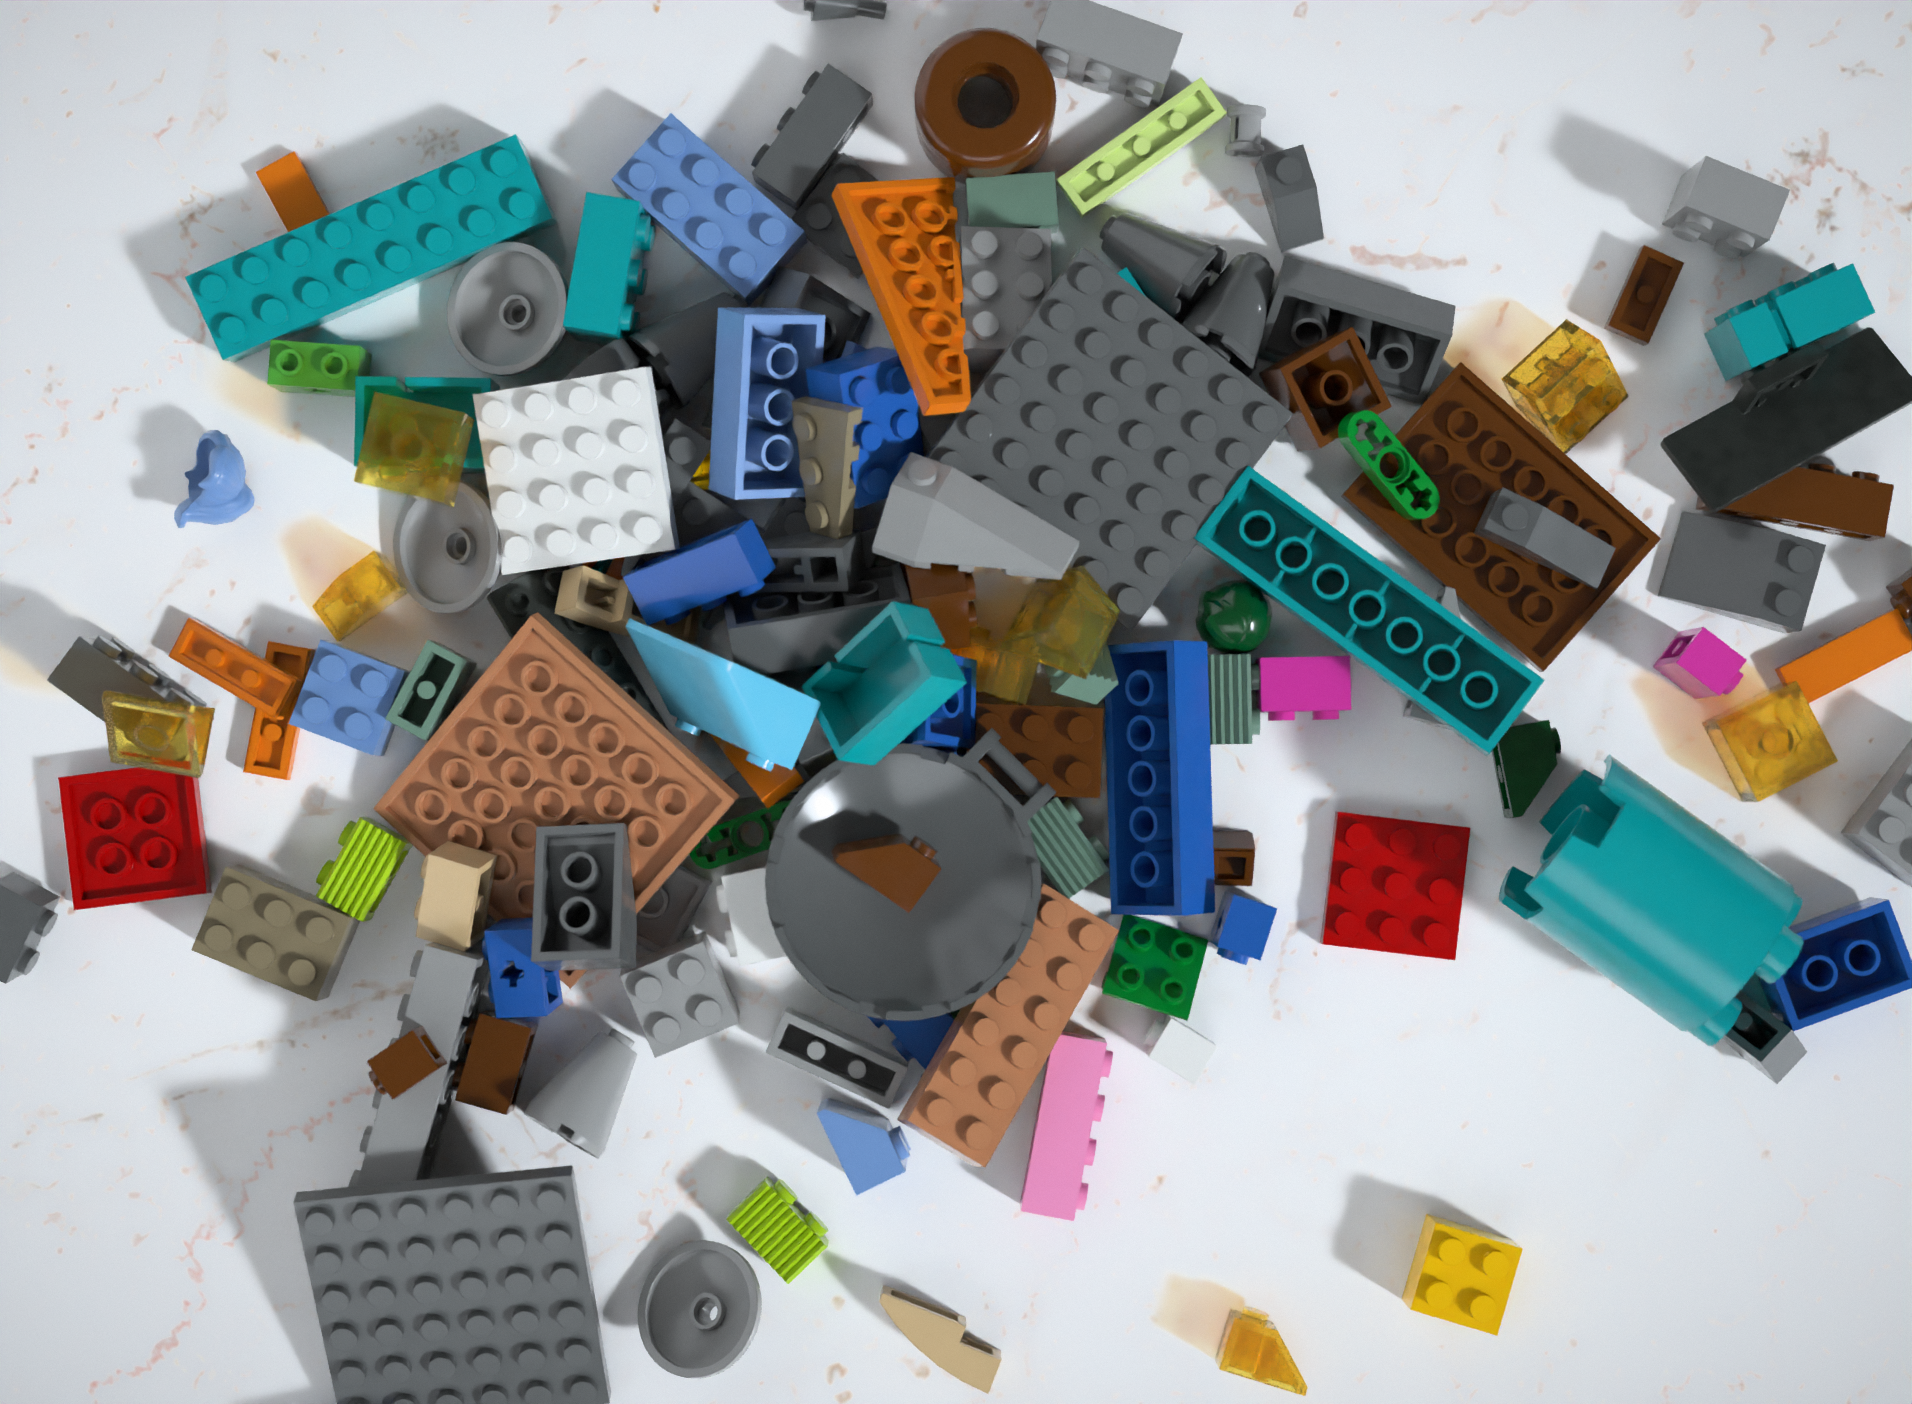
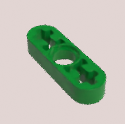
(1400, 497)
(718, 833)

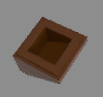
(1233, 858)

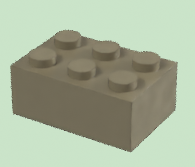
(276, 932)

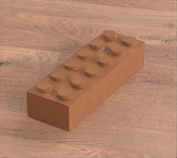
(1008, 1034)

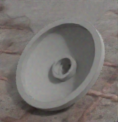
(488, 304)
(447, 552)
(678, 1306)

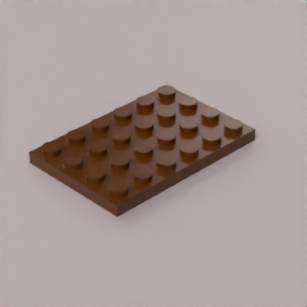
(1469, 449)

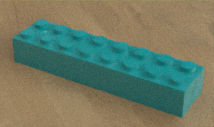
(371, 249)
(1368, 611)

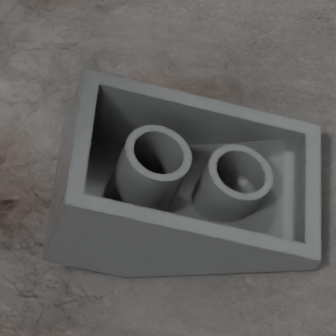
(1742, 571)
(583, 898)

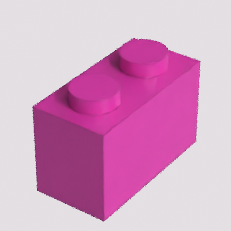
(1701, 664)
(1303, 686)

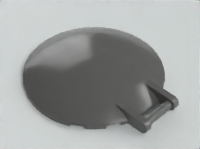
(965, 924)

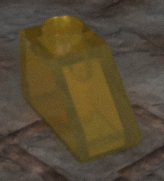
(359, 595)
(1257, 1351)

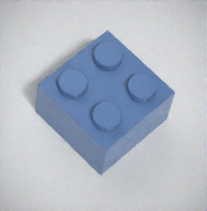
(349, 698)

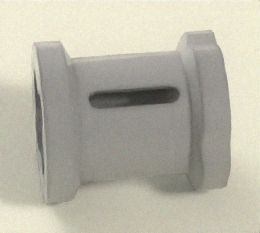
(1245, 130)

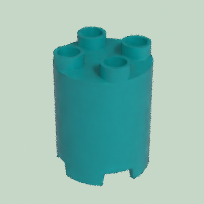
(1656, 900)

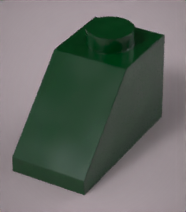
(1524, 763)

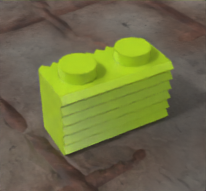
(363, 868)
(779, 1228)

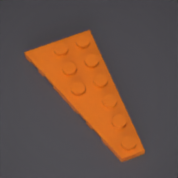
(915, 273)

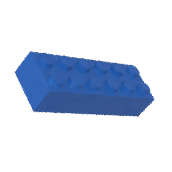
(1160, 780)

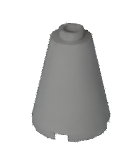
(587, 1093)

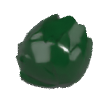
(1233, 617)

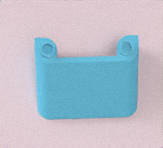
(726, 698)

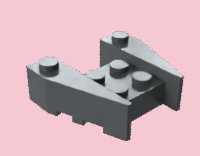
(703, 514)

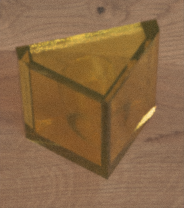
(1063, 622)
(157, 733)

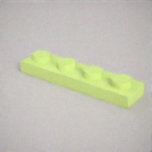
(1141, 147)

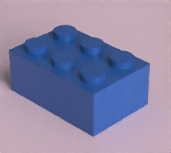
(889, 415)
(1843, 964)

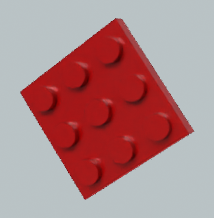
(133, 837)
(1395, 885)

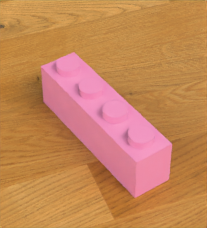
(1063, 1126)

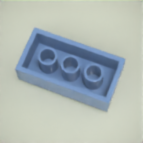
(710, 209)
(755, 380)

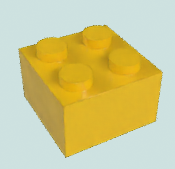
(1461, 1274)

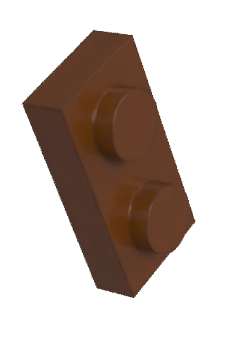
(1644, 295)

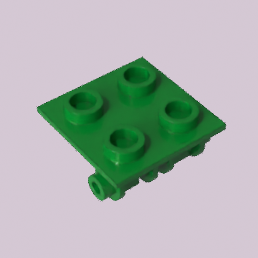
(1155, 966)

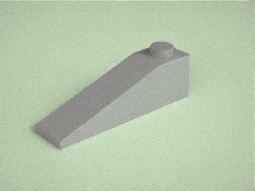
(955, 520)

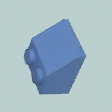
(864, 1144)

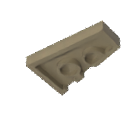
(826, 454)

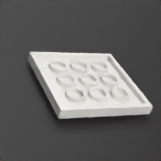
(576, 470)

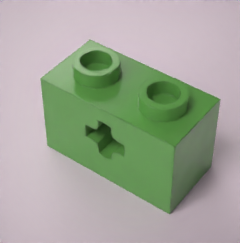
(316, 367)

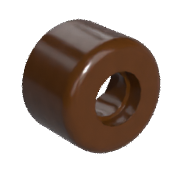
(972, 151)

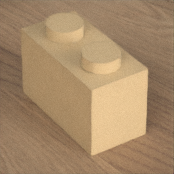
(455, 895)

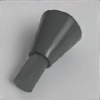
(844, 9)

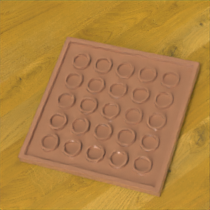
(553, 746)

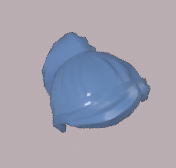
(215, 484)

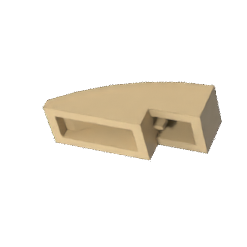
(608, 604)
(940, 1338)

